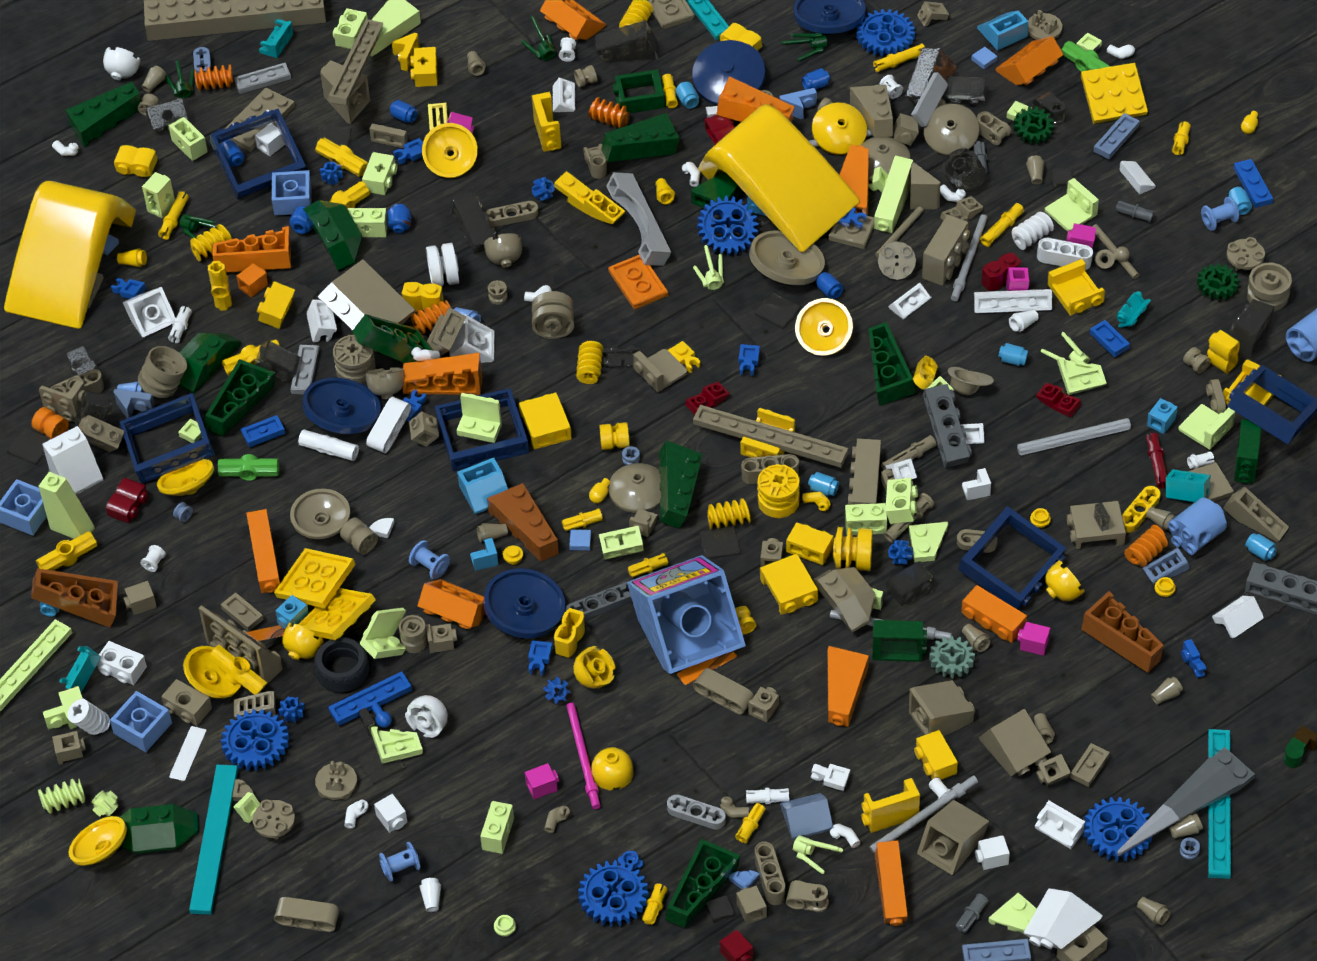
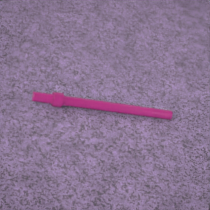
(591, 787)

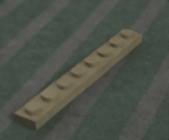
(355, 62)
(771, 435)

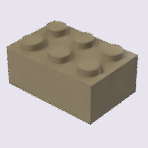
(945, 250)

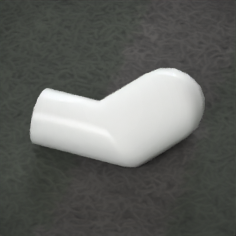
(1122, 52)
(690, 168)
(529, 296)
(421, 355)
(354, 811)
(848, 833)

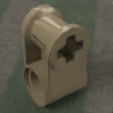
(991, 128)
(596, 161)
(806, 895)

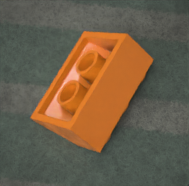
(572, 18)
(1030, 61)
(452, 603)

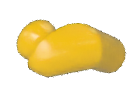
(817, 497)

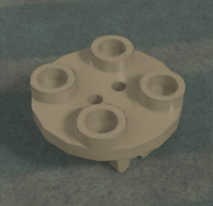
(1044, 25)
(1245, 253)
(887, 260)
(335, 789)
(275, 810)

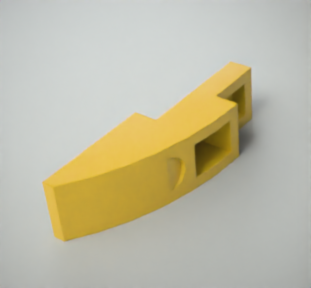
(588, 201)

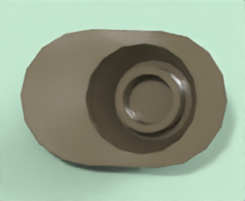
(967, 381)

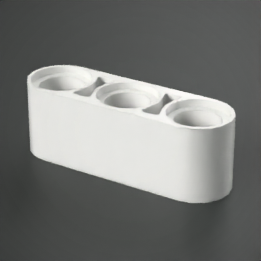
(1063, 252)
(388, 425)

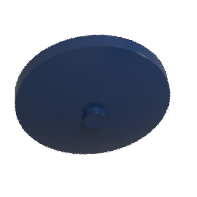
(829, 15)
(725, 60)
(341, 405)
(524, 603)

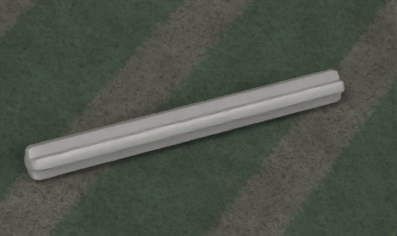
(1074, 436)

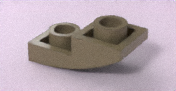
(964, 210)

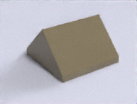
(923, 189)

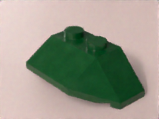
(336, 231)
(204, 357)
(158, 828)

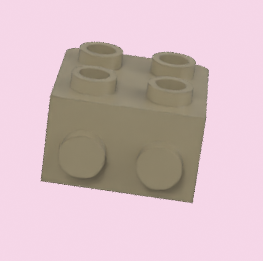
(659, 369)
(61, 403)

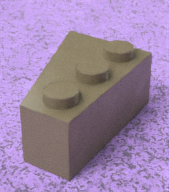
(875, 107)

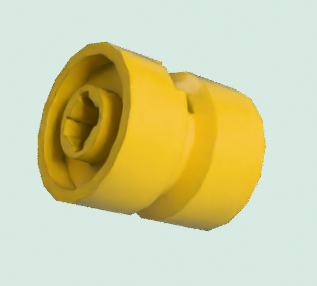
(614, 436)

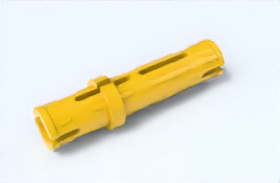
(894, 59)
(1006, 220)
(170, 221)

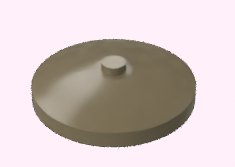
(783, 262)

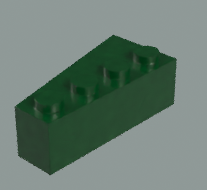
(103, 112)
(641, 140)
(389, 338)
(890, 369)
(238, 396)
(678, 477)
(702, 879)

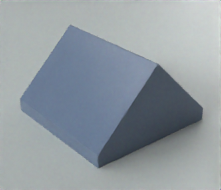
(807, 815)

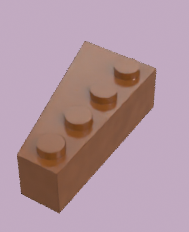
(524, 520)
(77, 594)
(1122, 632)

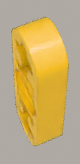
(925, 372)
(1141, 500)

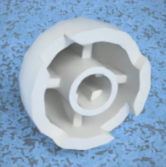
(120, 63)
(427, 715)

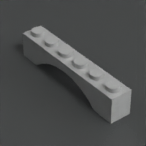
(627, 193)

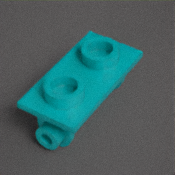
(1129, 315)

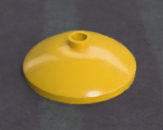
(449, 138)
(838, 138)
(815, 318)
(186, 479)
(206, 675)
(98, 841)

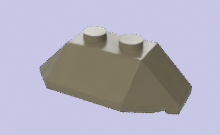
(847, 595)

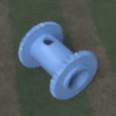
(1220, 213)
(422, 555)
(399, 861)

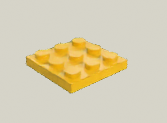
(1114, 92)
(315, 577)
(339, 613)

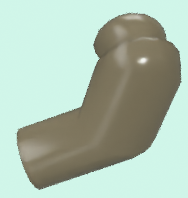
(731, 810)
(556, 816)

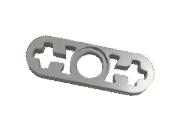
(700, 819)

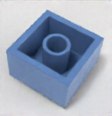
(290, 191)
(22, 508)
(141, 721)

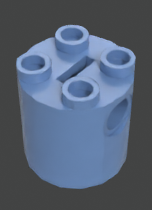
(1303, 337)
(1197, 525)

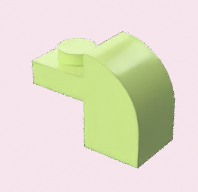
(59, 716)

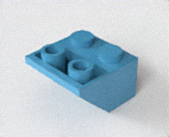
(1005, 29)
(480, 483)

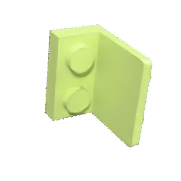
(1074, 207)
(480, 418)
(1207, 426)
(379, 637)

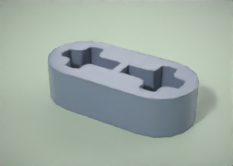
(205, 61)

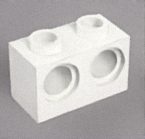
(116, 661)

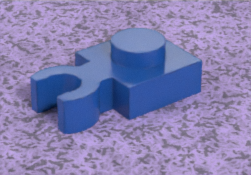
(411, 150)
(852, 217)
(128, 289)
(748, 357)
(416, 403)
(539, 655)
(1192, 657)

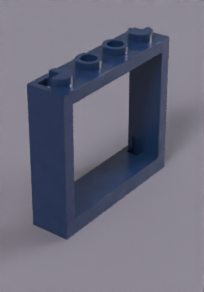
(250, 124)
(1265, 417)
(498, 450)
(172, 460)
(992, 583)

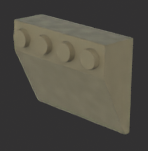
(365, 292)
(239, 644)

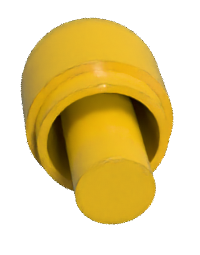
(1250, 123)
(599, 491)

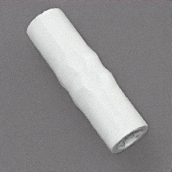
(328, 445)

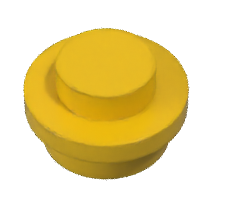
(1040, 518)
(513, 555)
(1165, 587)

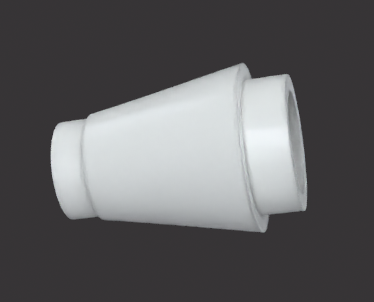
(1022, 320)
(430, 892)

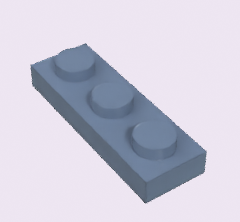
(1116, 136)
(997, 951)

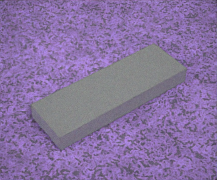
(262, 78)
(929, 99)
(306, 368)

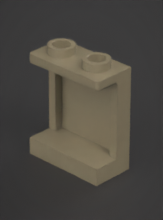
(446, 331)
(1086, 528)

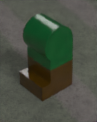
(1298, 745)

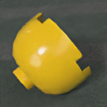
(1062, 583)
(300, 642)
(594, 668)
(612, 768)

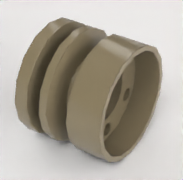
(353, 359)
(162, 372)

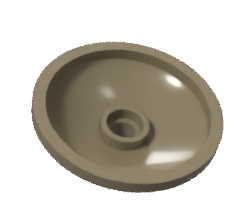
(948, 139)
(882, 152)
(636, 487)
(320, 506)

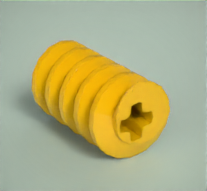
(637, 12)
(205, 242)
(589, 362)
(728, 513)

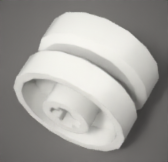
(444, 264)

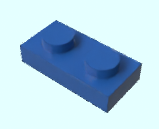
(1109, 338)
(263, 431)

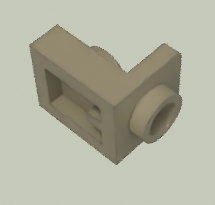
(930, 11)
(645, 521)

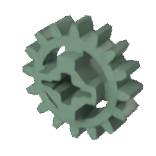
(951, 657)

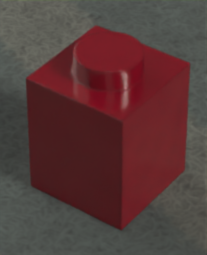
(736, 947)

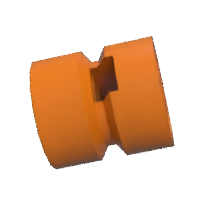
(49, 423)

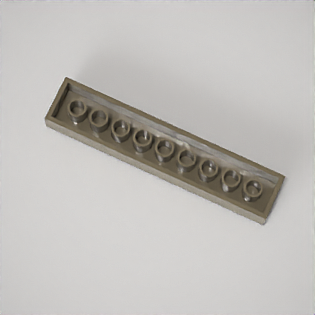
(204, 17)

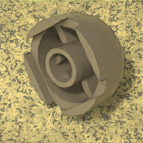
(503, 250)
(385, 382)

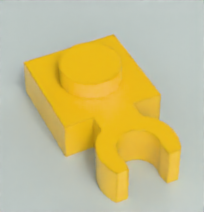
(685, 355)

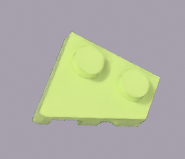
(1080, 376)
(396, 744)
(1014, 914)

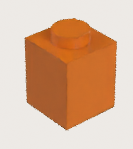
(252, 280)

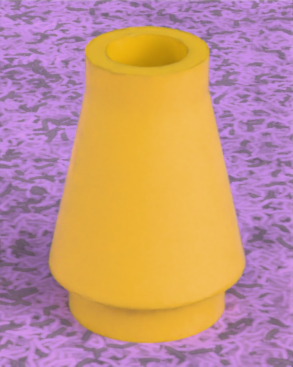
(664, 192)
(133, 258)

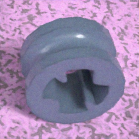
(630, 451)
(182, 512)
(1187, 854)

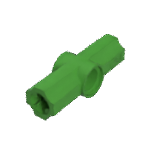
(1083, 59)
(248, 467)

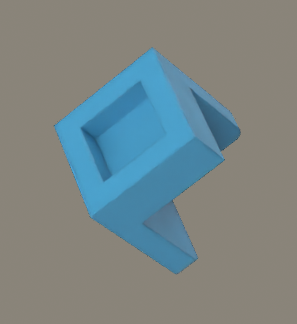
(485, 558)

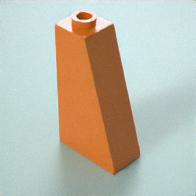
(856, 175)
(263, 550)
(845, 682)
(891, 882)

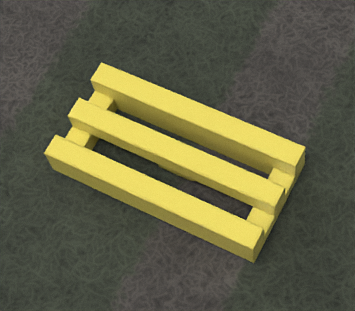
(437, 106)

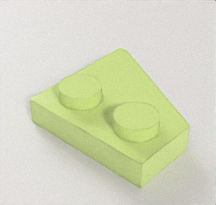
(926, 540)

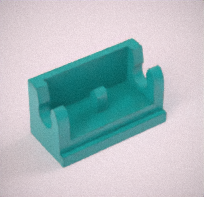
(277, 39)
(1187, 485)
(82, 668)

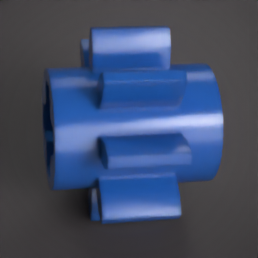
(331, 173)
(543, 188)
(900, 552)
(551, 692)
(291, 709)

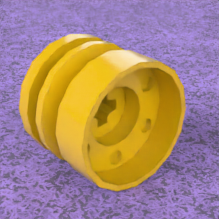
(778, 491)
(853, 548)

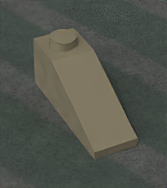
(1253, 513)

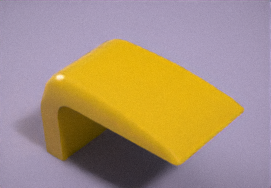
(782, 175)
(62, 252)

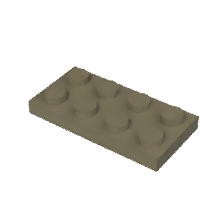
(264, 101)

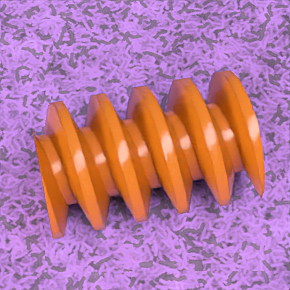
(214, 77)
(609, 114)
(429, 316)
(1146, 546)

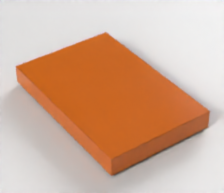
(637, 282)

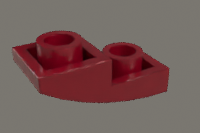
(710, 397)
(1056, 399)

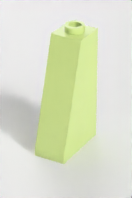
(397, 19)
(893, 195)
(63, 507)

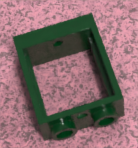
(643, 102)
(1247, 452)
(899, 649)

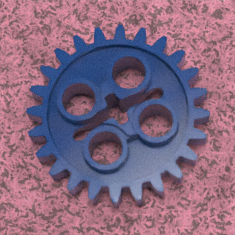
(885, 32)
(726, 210)
(255, 739)
(1116, 828)
(629, 902)

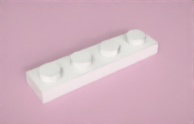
(1012, 301)

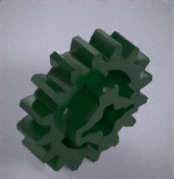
(1033, 125)
(1217, 281)

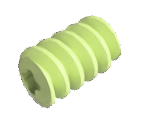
(62, 796)

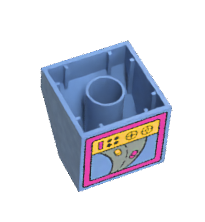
(687, 613)

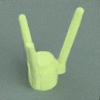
(713, 279)
(1077, 354)
(806, 846)

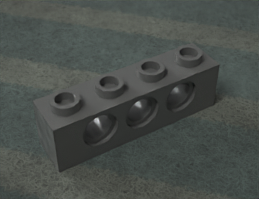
(950, 455)
(1283, 586)

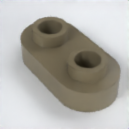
(1217, 398)
(972, 537)

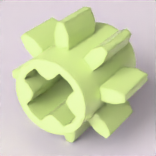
(105, 803)

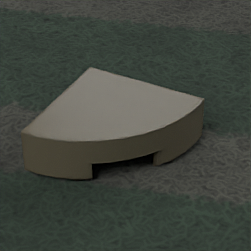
(240, 790)

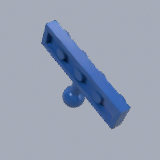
(371, 699)

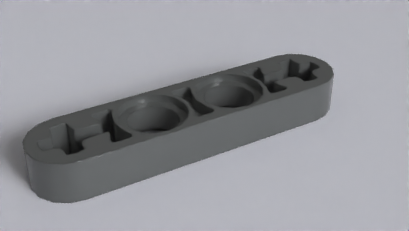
(600, 599)

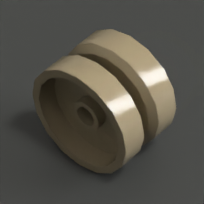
(1270, 285)
(552, 315)

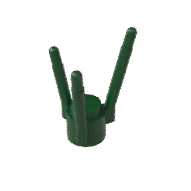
(816, 41)
(545, 50)
(182, 88)
(191, 223)

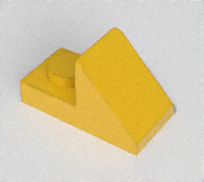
(404, 49)

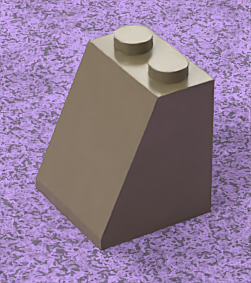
(359, 98)
(940, 707)
(1016, 743)
(952, 836)

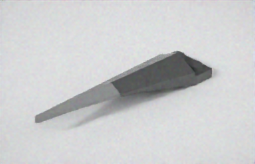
(1209, 783)

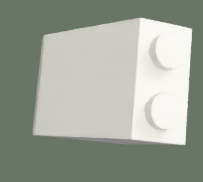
(73, 459)
(1060, 919)

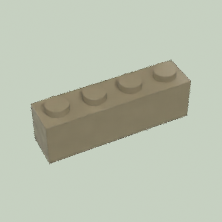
(865, 472)

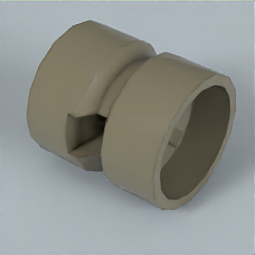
(359, 536)
(413, 633)

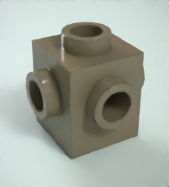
(424, 429)

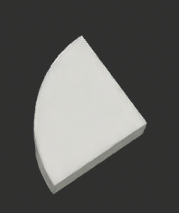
(383, 527)

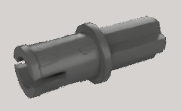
(979, 149)
(1135, 211)
(971, 913)

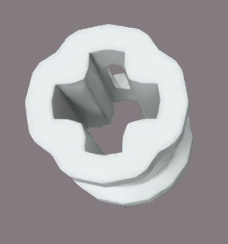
(567, 49)
(892, 86)
(153, 558)

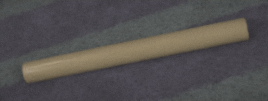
(901, 230)
(1110, 246)

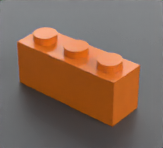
(993, 614)

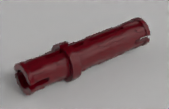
(1156, 454)

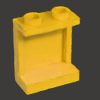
(543, 117)
(1075, 287)
(1256, 392)
(545, 420)
(759, 449)
(789, 584)
(892, 809)

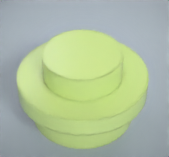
(504, 925)

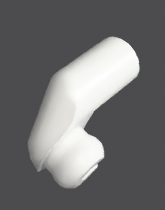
(72, 150)
(951, 196)

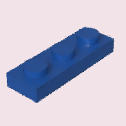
(1253, 183)

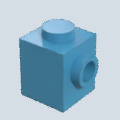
(1162, 416)
(291, 611)

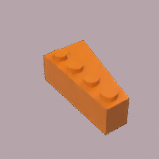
(741, 100)
(265, 251)
(444, 375)

